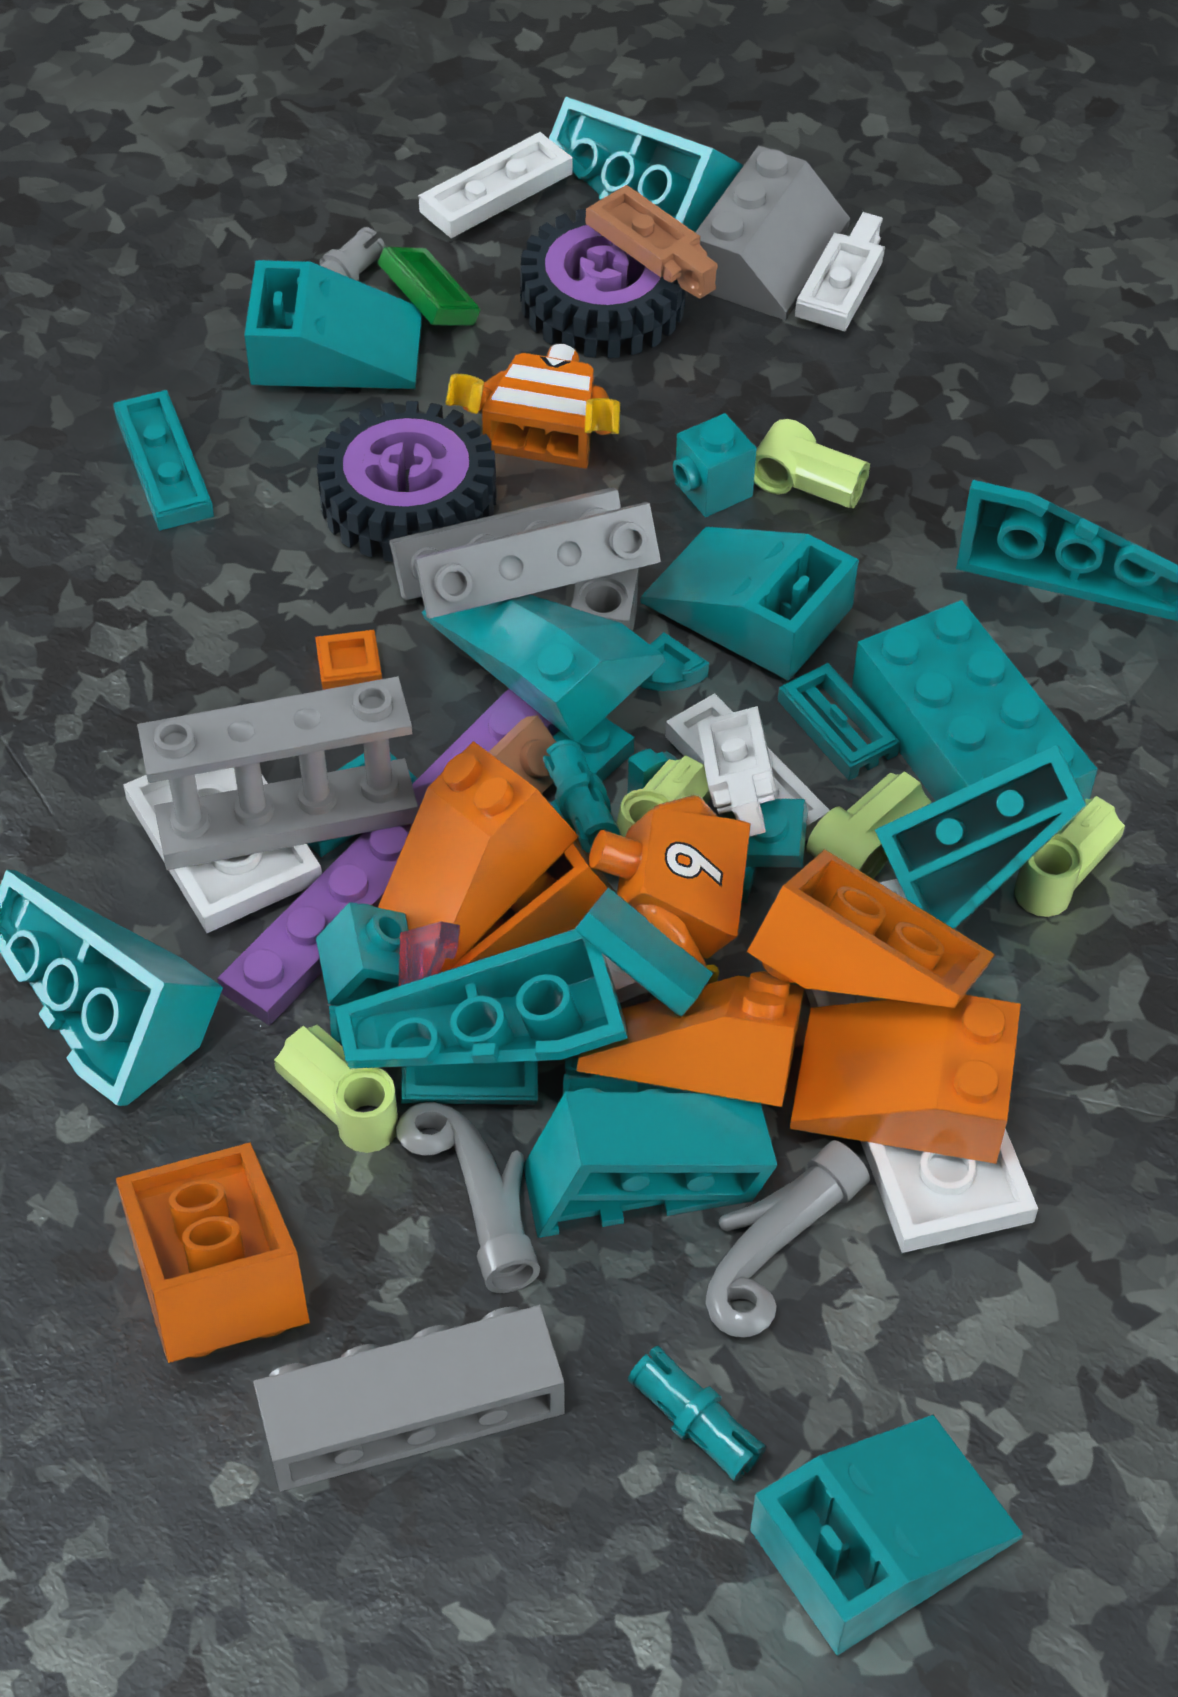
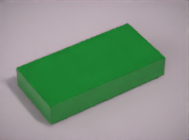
(429, 286)

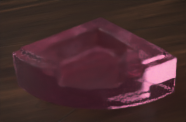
(425, 950)

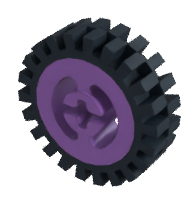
(600, 305)
(366, 475)

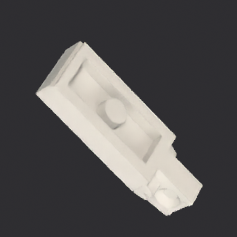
(842, 275)
(738, 765)

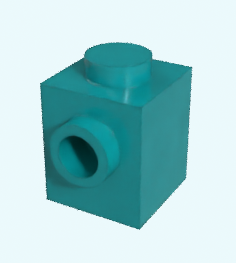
(714, 465)
(360, 952)

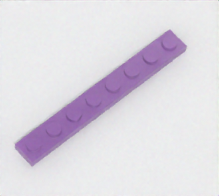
(286, 953)

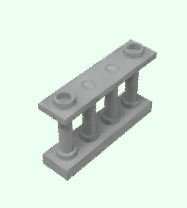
(524, 551)
(287, 811)

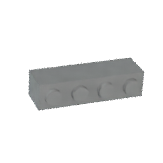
(409, 1396)

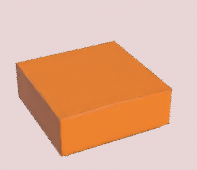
(348, 659)

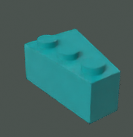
(981, 835)
(645, 1151)

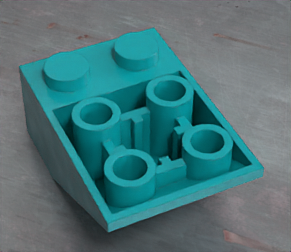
(328, 330)
(758, 593)
(879, 1528)

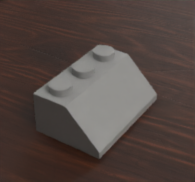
(770, 232)

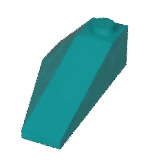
(662, 167)
(1052, 549)
(554, 657)
(109, 992)
(508, 1007)

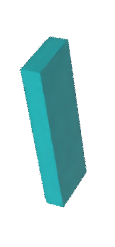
(163, 460)

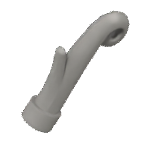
(831, 1179)
(505, 1250)

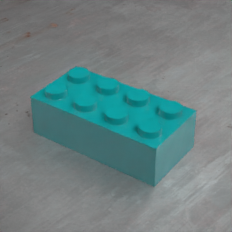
(958, 702)

